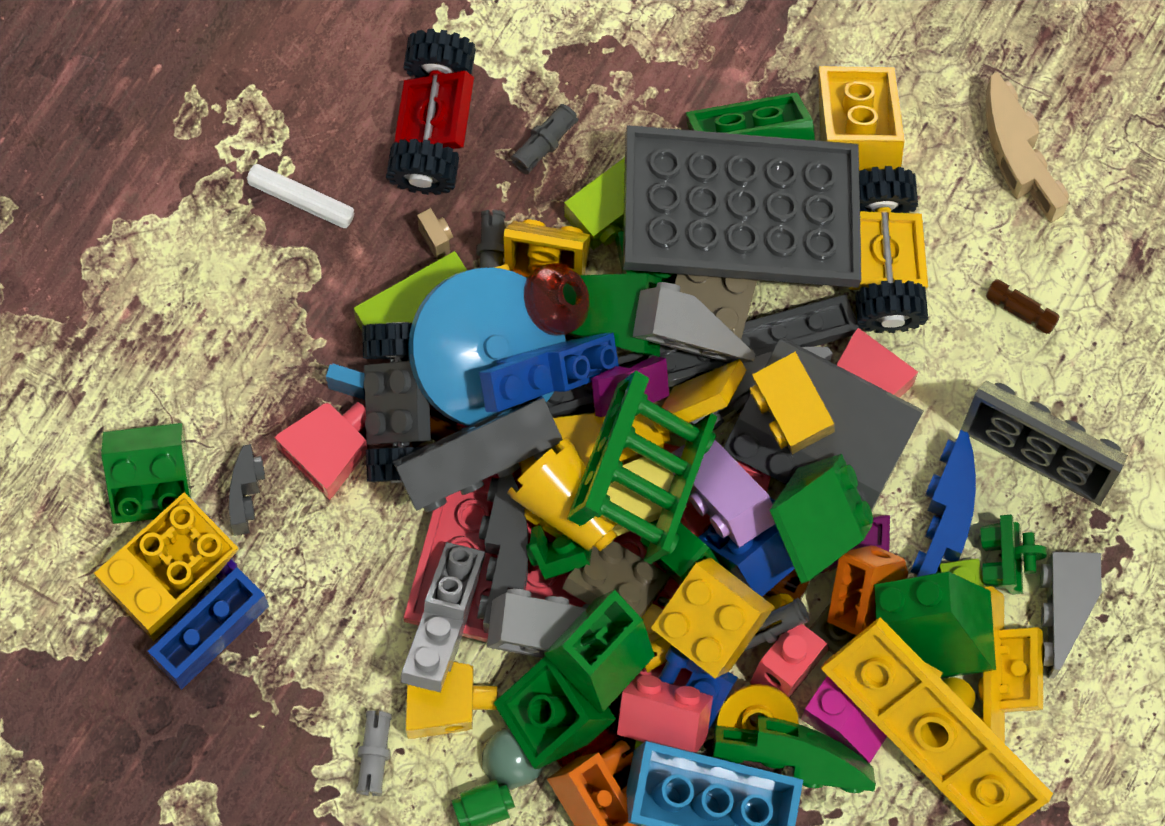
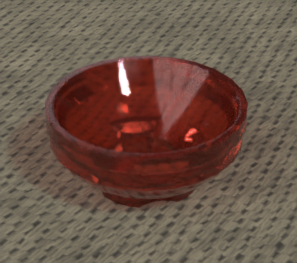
(546, 301)

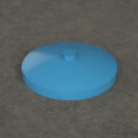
(465, 330)

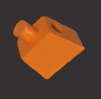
(854, 589)

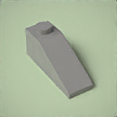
(686, 324)

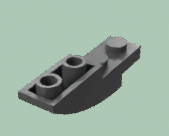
(507, 537)

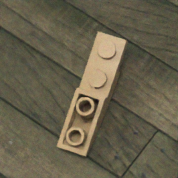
(1012, 140)

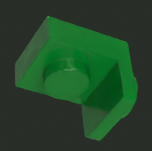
(555, 557)

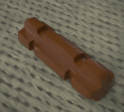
(1022, 306)

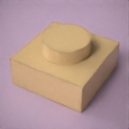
(435, 233)

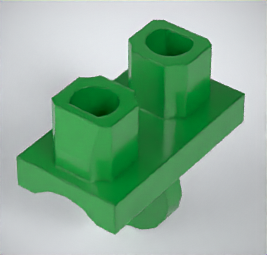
(1007, 537)

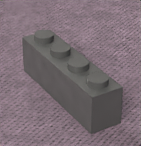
(478, 452)

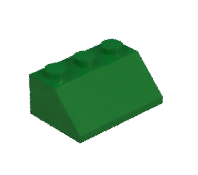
(770, 117)

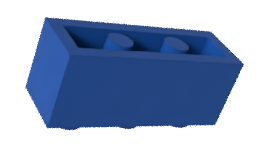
(209, 628)

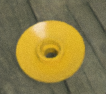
(756, 699)

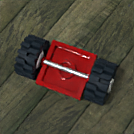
(432, 112)

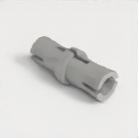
(374, 753)

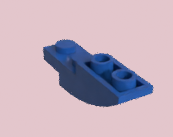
(547, 370)
(952, 500)

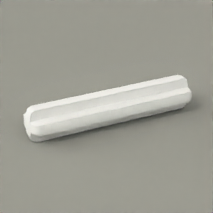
(300, 196)

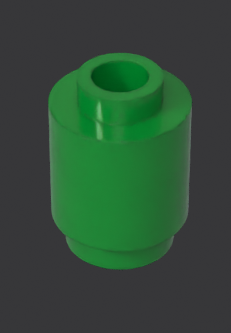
(483, 805)

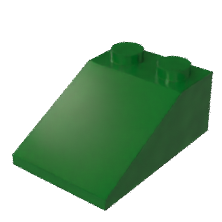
(821, 515)

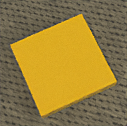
(704, 393)

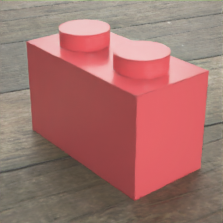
(664, 713)

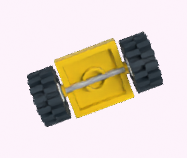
(891, 253)

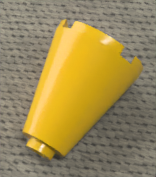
(550, 492)

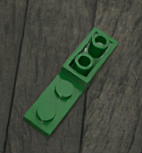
(811, 754)

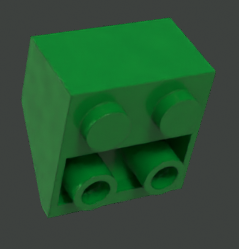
(144, 470)
(603, 649)

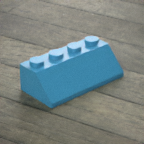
(698, 790)

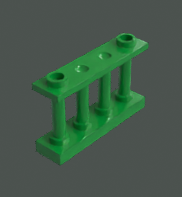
(606, 467)

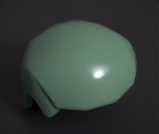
(507, 762)

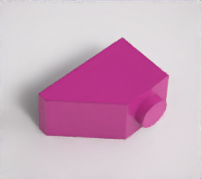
(841, 719)

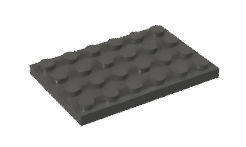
(741, 206)

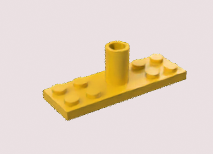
(936, 727)

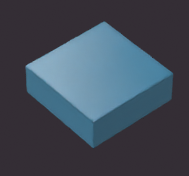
(346, 381)

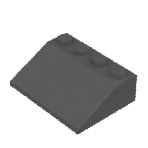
(868, 424)
(1043, 442)

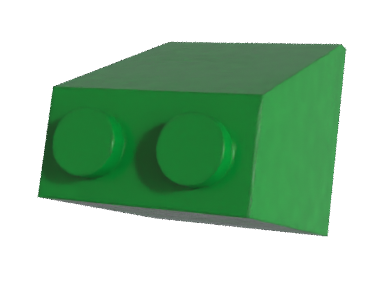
(941, 621)

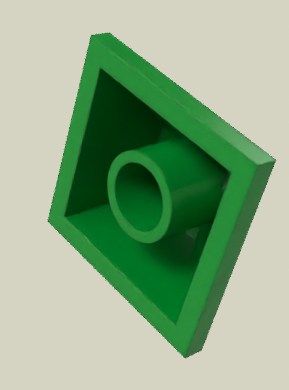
(550, 715)

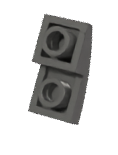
(244, 482)

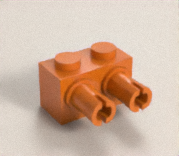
(591, 791)

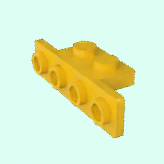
(1018, 673)

